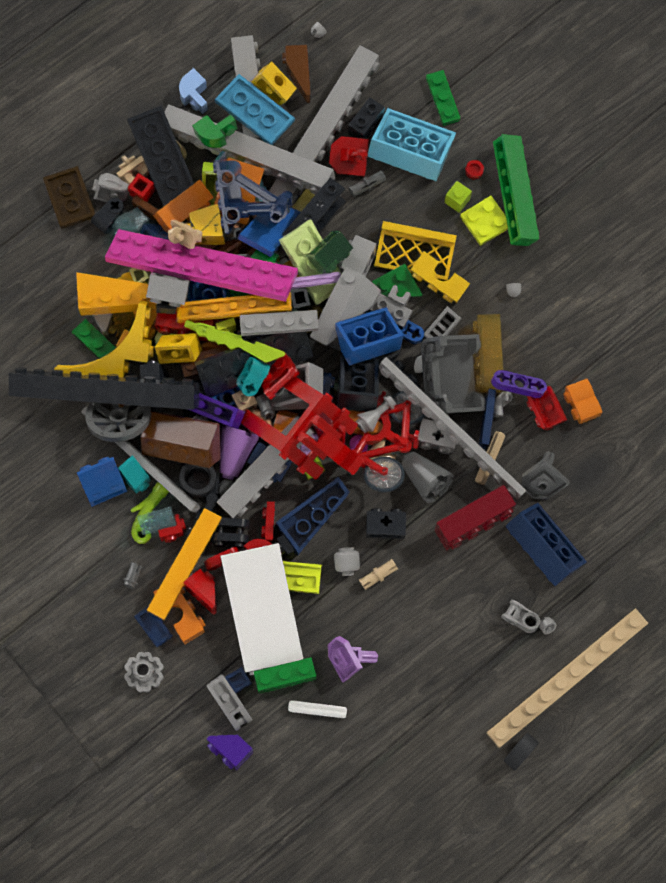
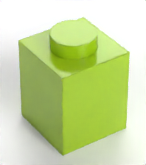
(458, 196)

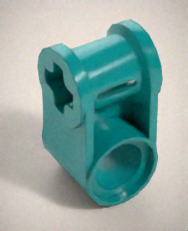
(252, 375)

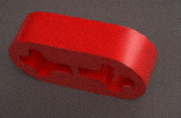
(215, 562)

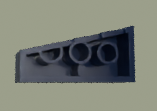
(306, 519)

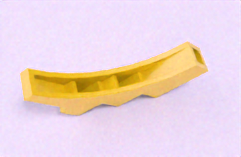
(133, 348)

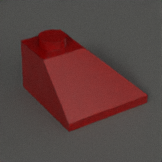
(203, 589)

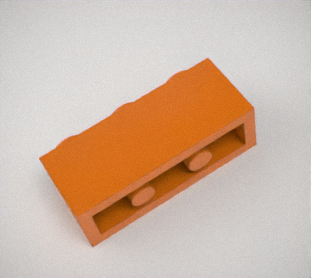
(179, 208)

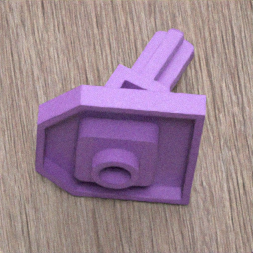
(347, 658)

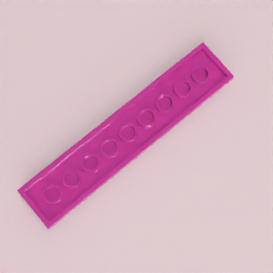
(202, 265)

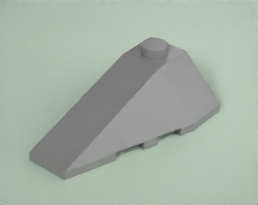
(349, 299)

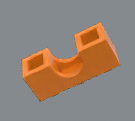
(189, 626)

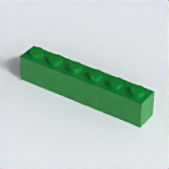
(516, 190)

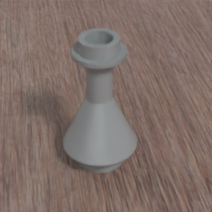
(368, 420)

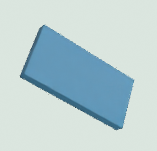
(254, 110)

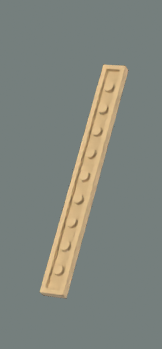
(567, 678)

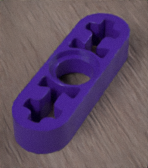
(526, 380)

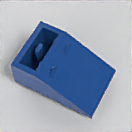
(101, 481)

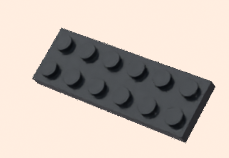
(161, 154)
(222, 370)

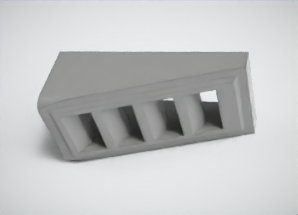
(452, 314)

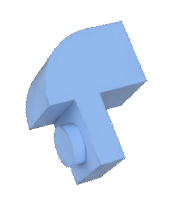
(190, 88)

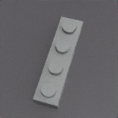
(279, 322)

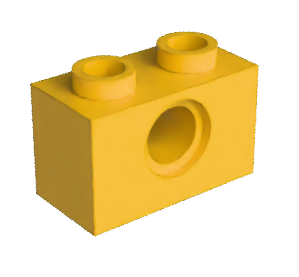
(274, 84)
(178, 348)

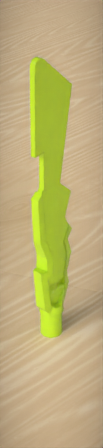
(233, 341)

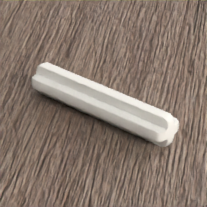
(317, 709)

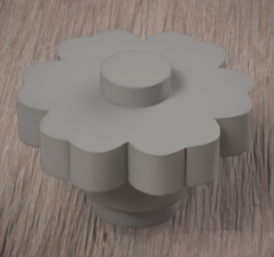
(144, 672)

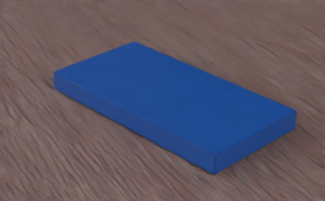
(265, 234)

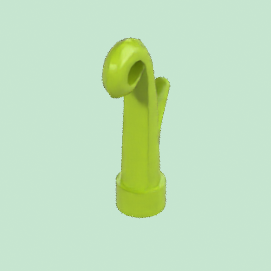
(147, 506)

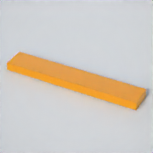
(230, 307)
(184, 564)

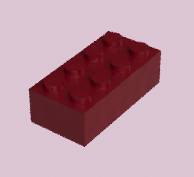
(475, 517)

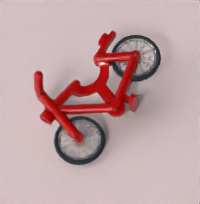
(386, 473)

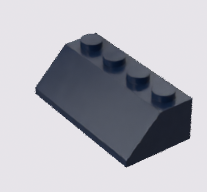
(545, 544)

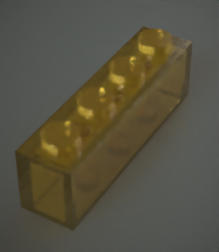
(490, 353)

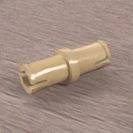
(378, 574)

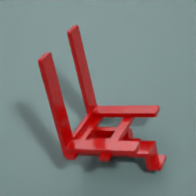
(327, 444)

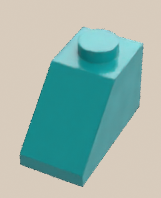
(134, 475)

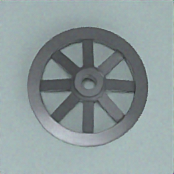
(118, 419)

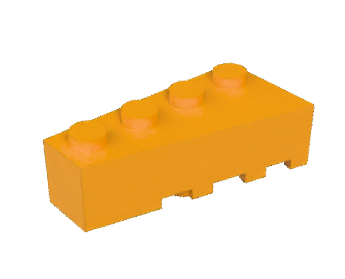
(109, 295)

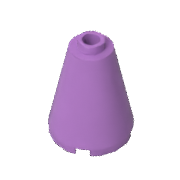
(235, 450)

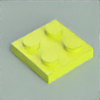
(485, 220)

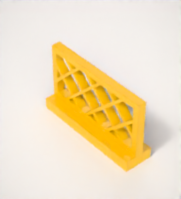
(415, 234)

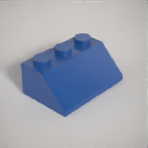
(368, 336)

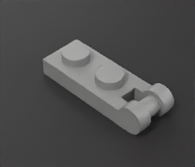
(228, 701)

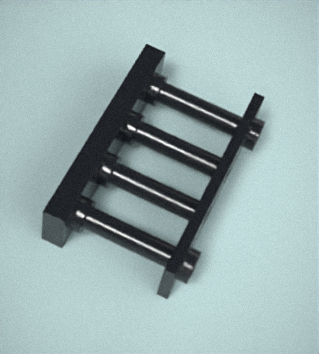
(321, 207)

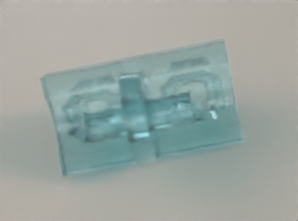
(156, 520)

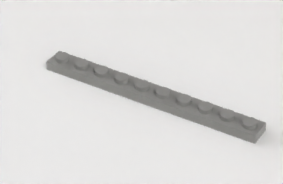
(445, 423)

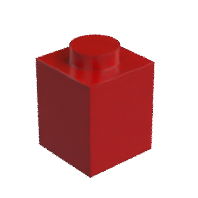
(141, 187)

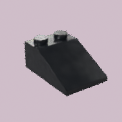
(358, 385)

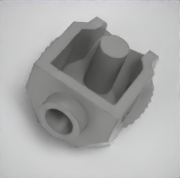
(110, 186)

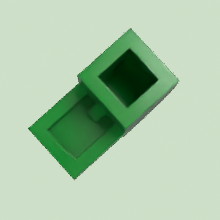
(214, 135)

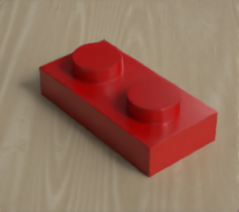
(268, 514)

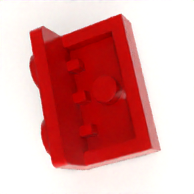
(547, 410)

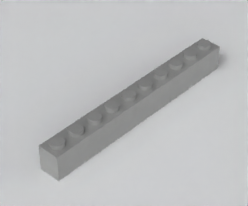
(332, 113)
(241, 147)

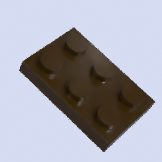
(69, 197)

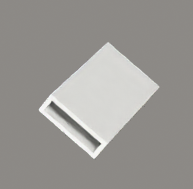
(261, 607)

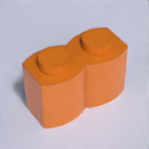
(583, 401)

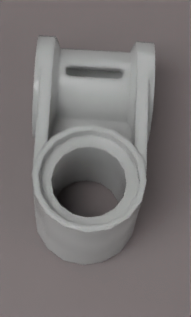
(520, 616)

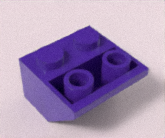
(231, 748)

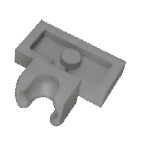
(395, 306)

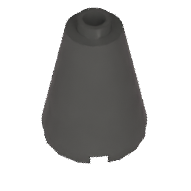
(426, 476)

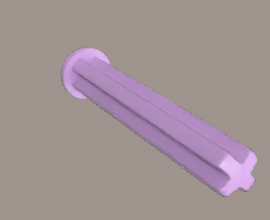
(315, 280)

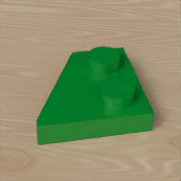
(401, 278)

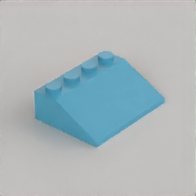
(411, 144)

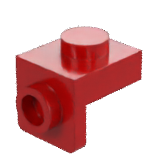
(171, 533)

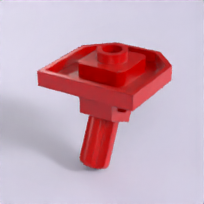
(349, 156)

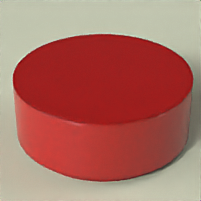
(474, 169)

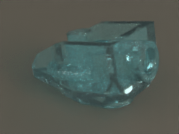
(130, 221)

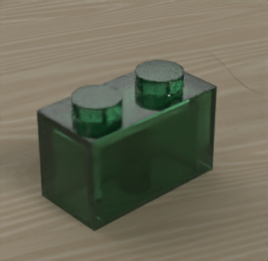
(330, 252)

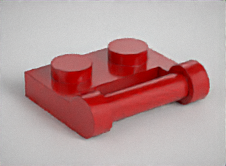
(279, 374)

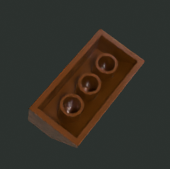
(182, 439)

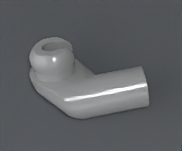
(500, 401)

